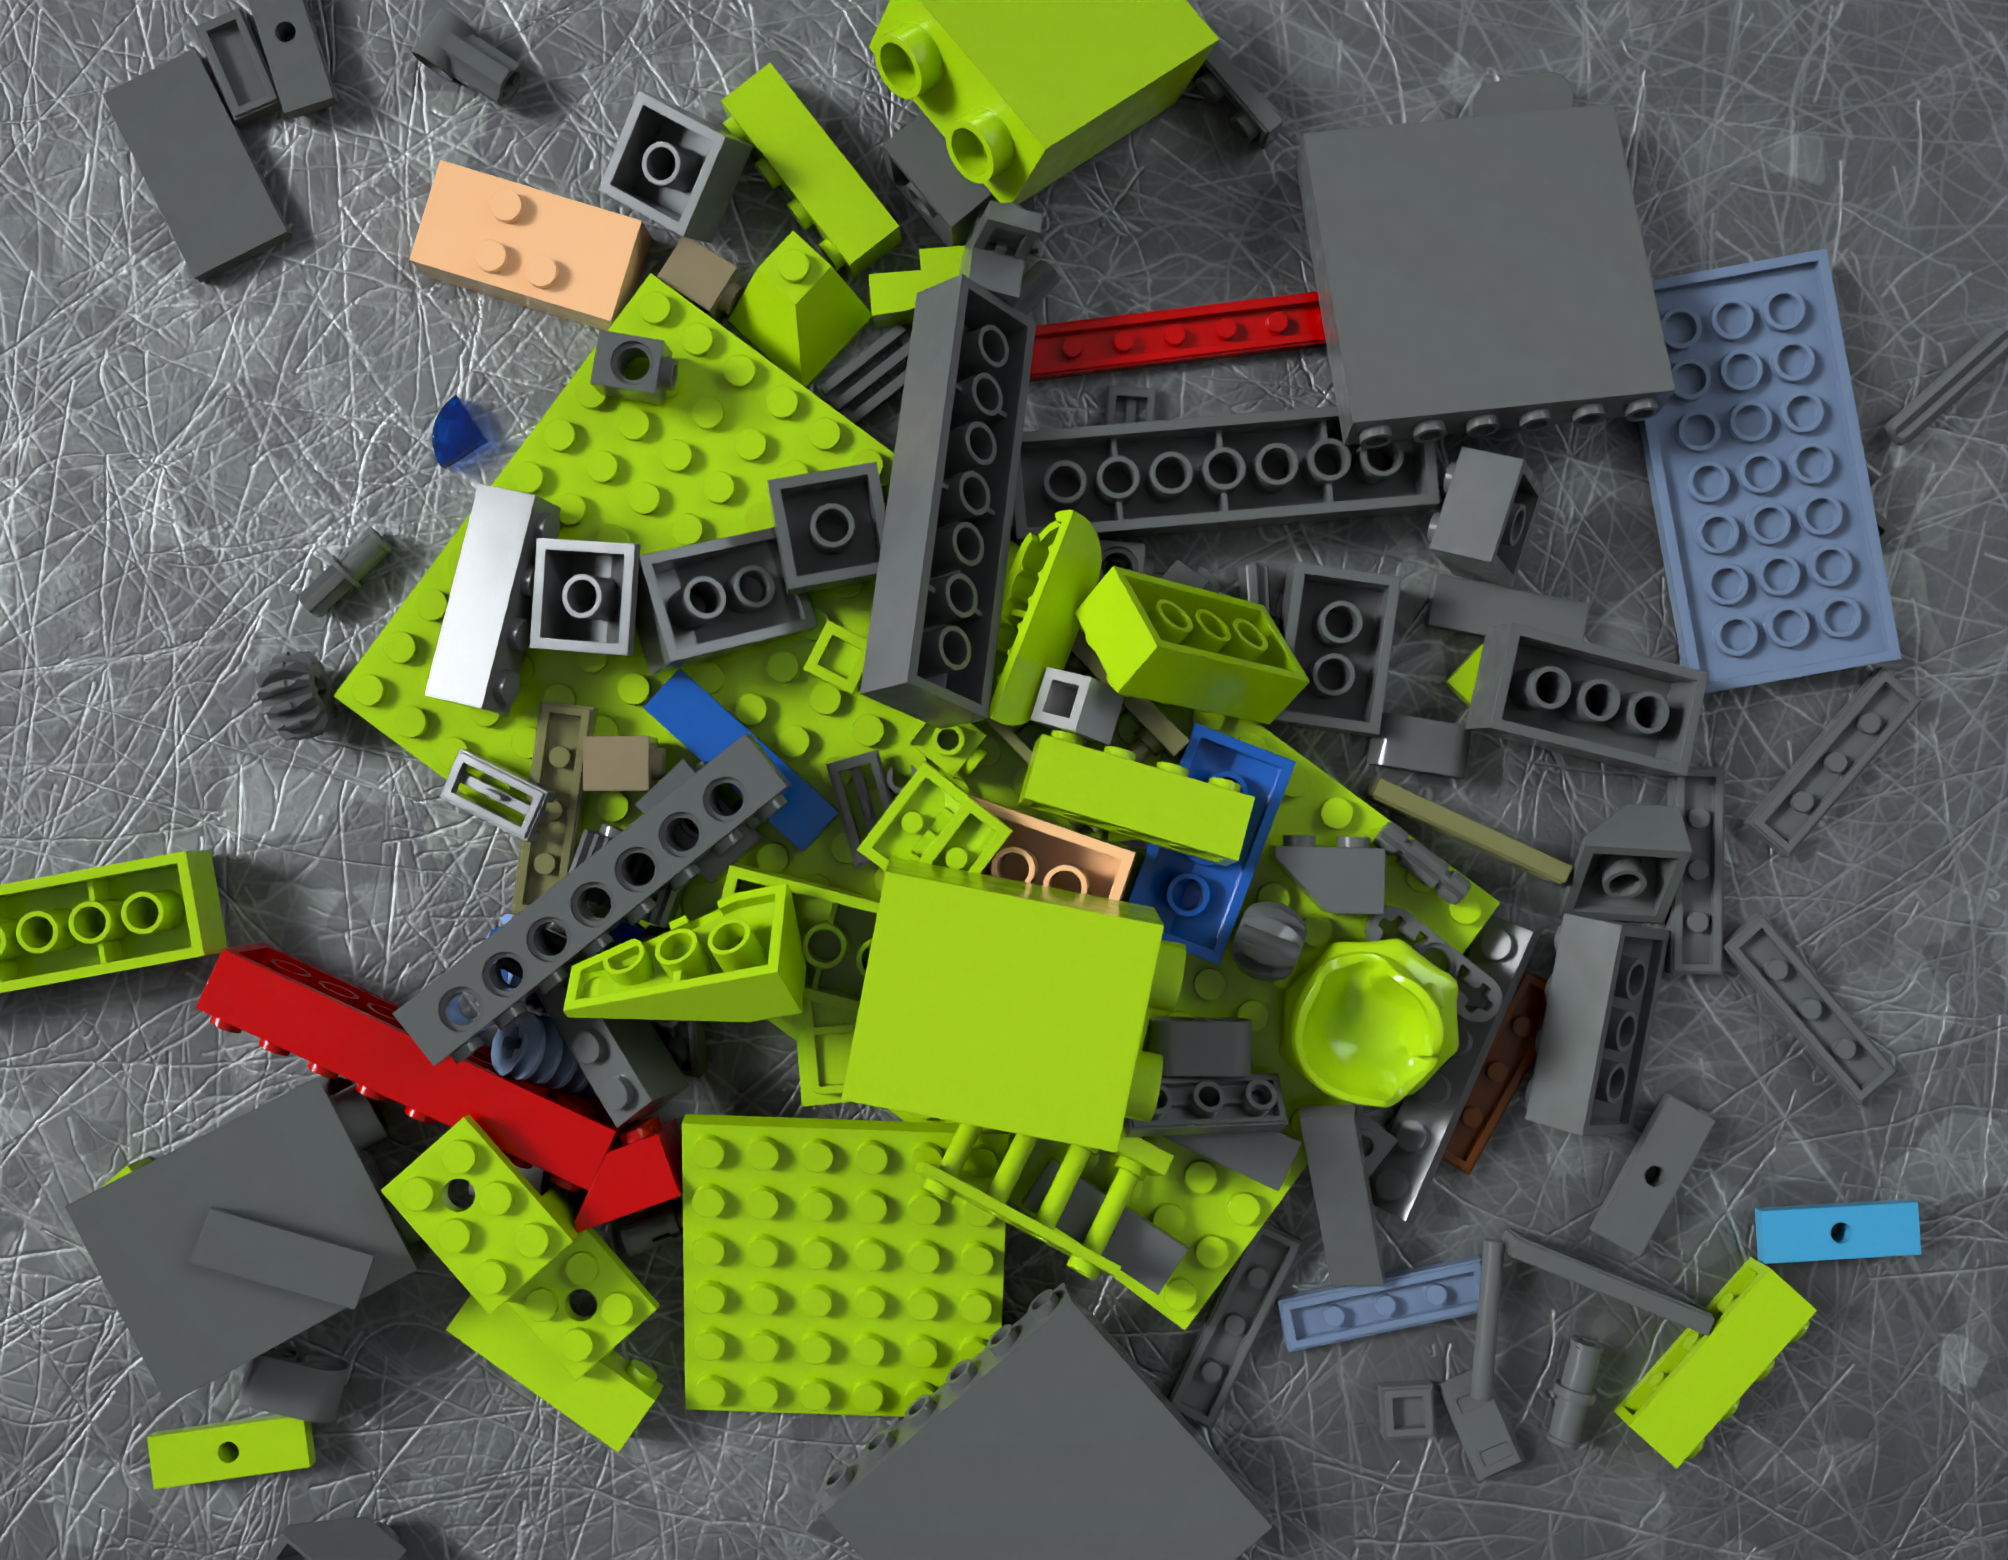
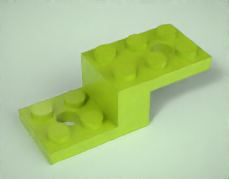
(519, 1247)

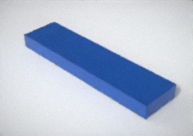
(710, 729)

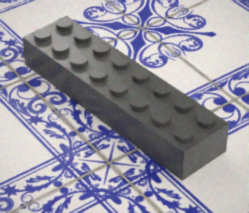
(1217, 475)
(950, 506)

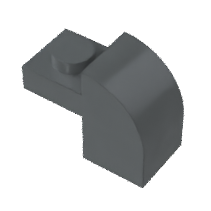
(998, 248)

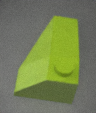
(718, 968)

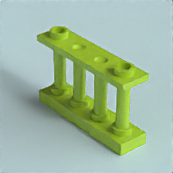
(1134, 1162)

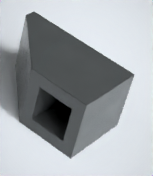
(1338, 877)

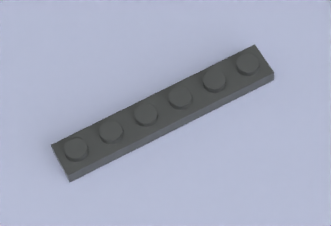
(1434, 1110)

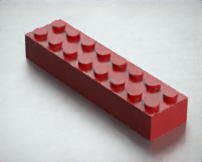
(359, 1038)

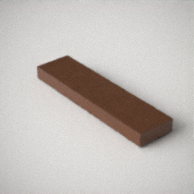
(1500, 1074)

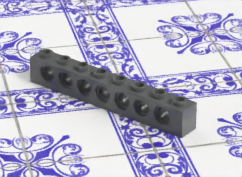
(434, 1014)

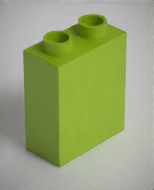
(1037, 81)
(1011, 1006)

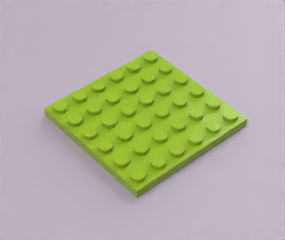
(828, 1267)

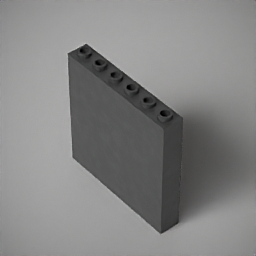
(1482, 276)
(1043, 1455)

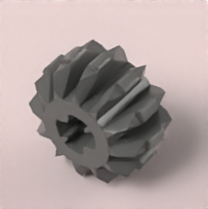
(297, 695)

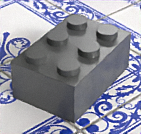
(1342, 639)

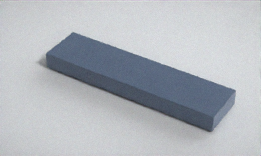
(1404, 1301)

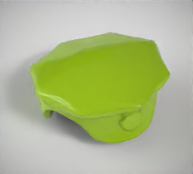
(1370, 1022)

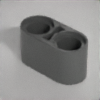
(1420, 746)
(1202, 1045)
(295, 1384)

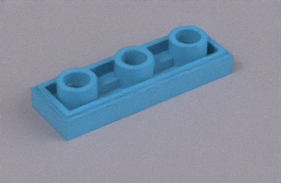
(1864, 1231)

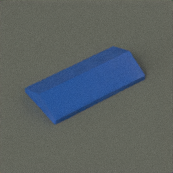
(1196, 896)

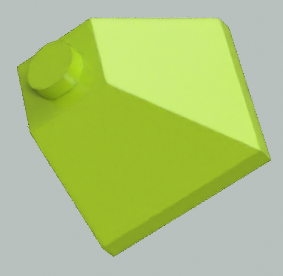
(799, 311)

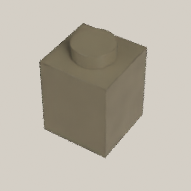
(703, 278)
(622, 763)

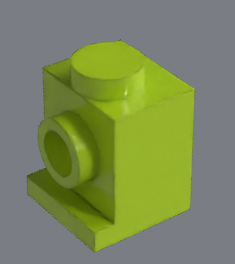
(963, 757)

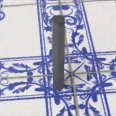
(1487, 1319)

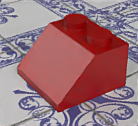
(635, 1173)

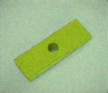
(205, 1451)

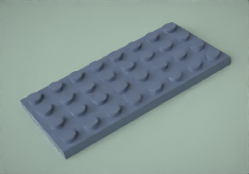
(1765, 479)

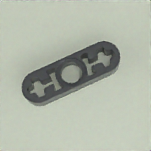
(1472, 976)

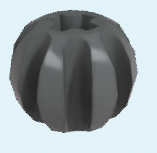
(1268, 941)

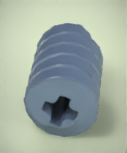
(537, 1052)

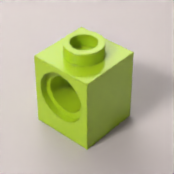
(838, 658)

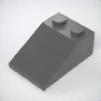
(715, 600)

